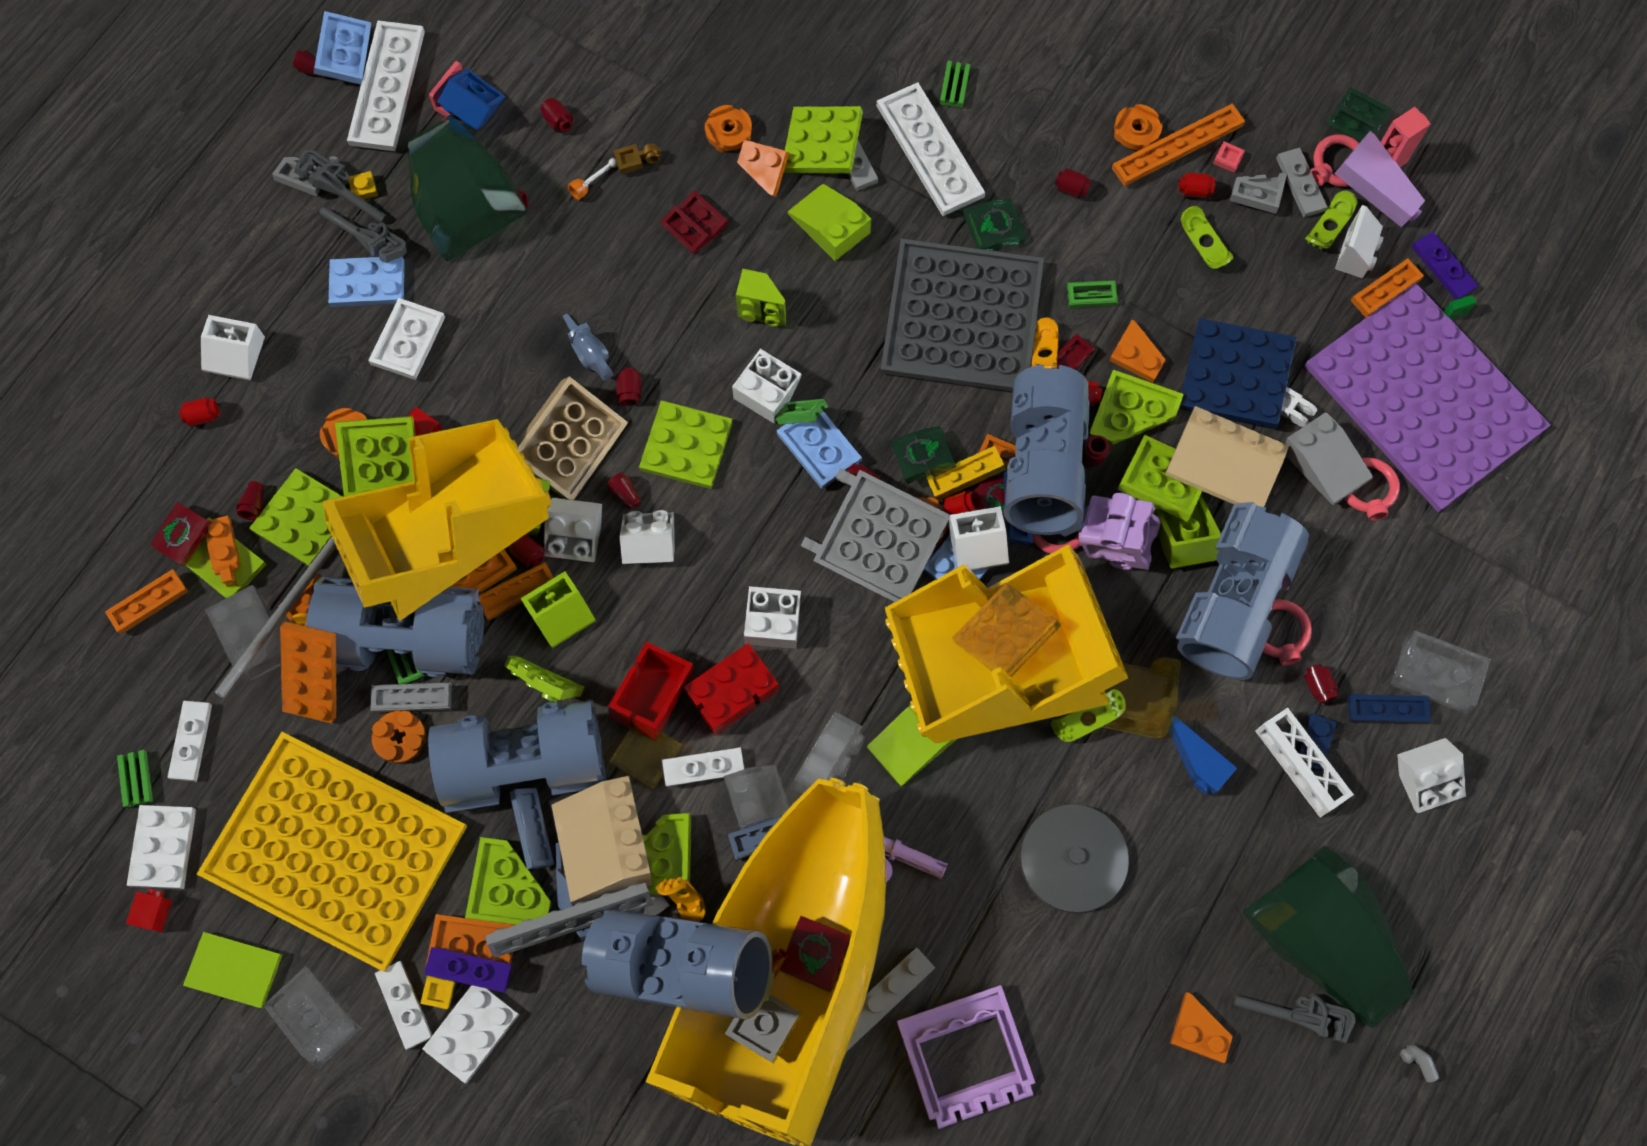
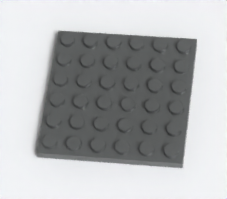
(962, 315)

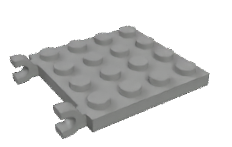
(880, 536)

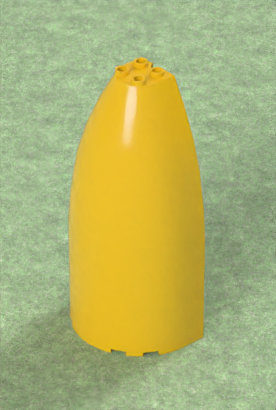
(814, 864)

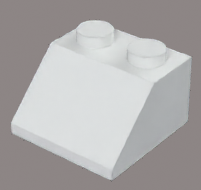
(1360, 244)

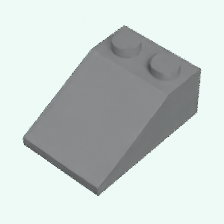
(1327, 458)

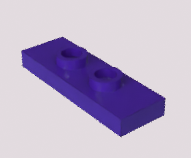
(1444, 266)
(468, 969)

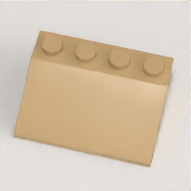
(569, 437)
(1226, 459)
(601, 840)

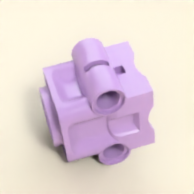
(1119, 531)

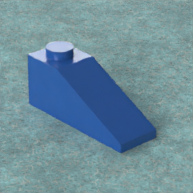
(1202, 761)

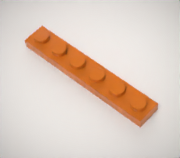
(1178, 145)

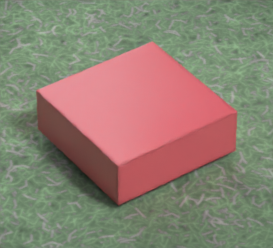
(1229, 157)

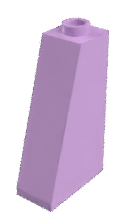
(1381, 181)

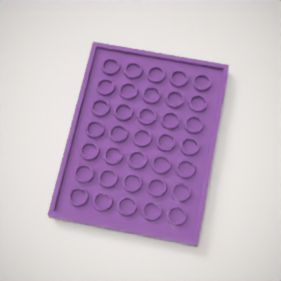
(1426, 396)

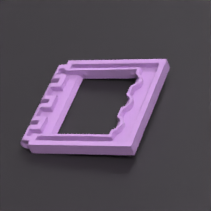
(953, 1017)

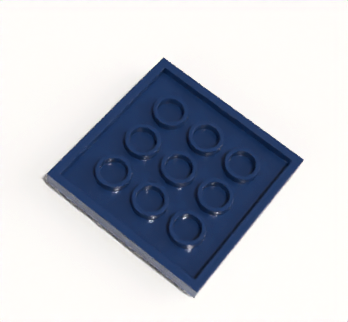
(1238, 372)

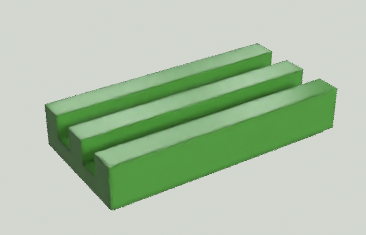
(957, 68)
(1087, 300)
(801, 411)
(411, 677)
(124, 779)

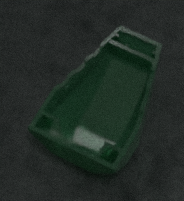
(459, 188)
(1335, 935)

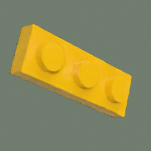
(967, 473)

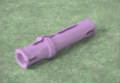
(914, 858)

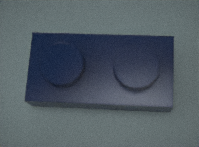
(1321, 732)

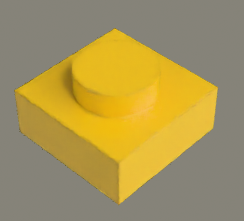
(363, 185)
(438, 992)

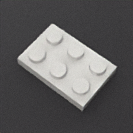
(406, 339)
(161, 847)
(470, 1032)

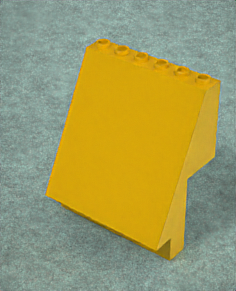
(426, 534)
(963, 697)

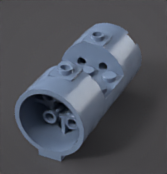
(1047, 472)
(1229, 623)
(439, 633)
(473, 761)
(678, 963)

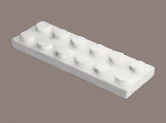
(386, 86)
(930, 149)

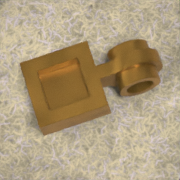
(630, 158)

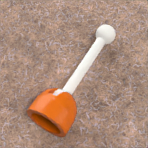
(579, 187)

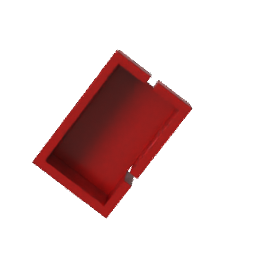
(729, 688)
(652, 695)

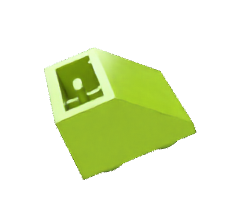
(760, 299)
(558, 609)

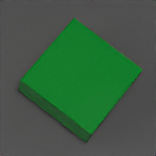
(1460, 307)

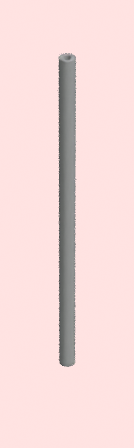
(276, 618)

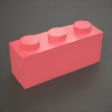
(1405, 135)

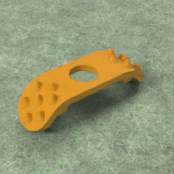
(1045, 338)
(690, 905)

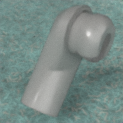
(1424, 1060)

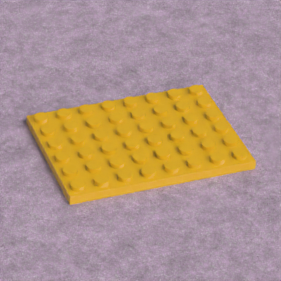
(333, 851)

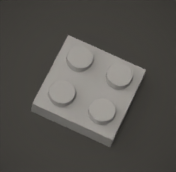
(766, 1030)

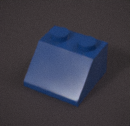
(470, 99)

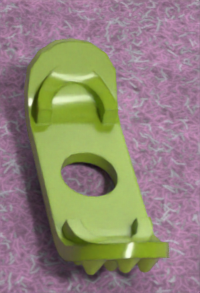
(1340, 212)
(1196, 226)
(1071, 728)

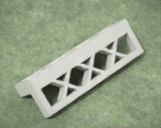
(1297, 769)

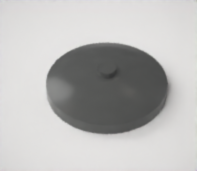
(1074, 858)

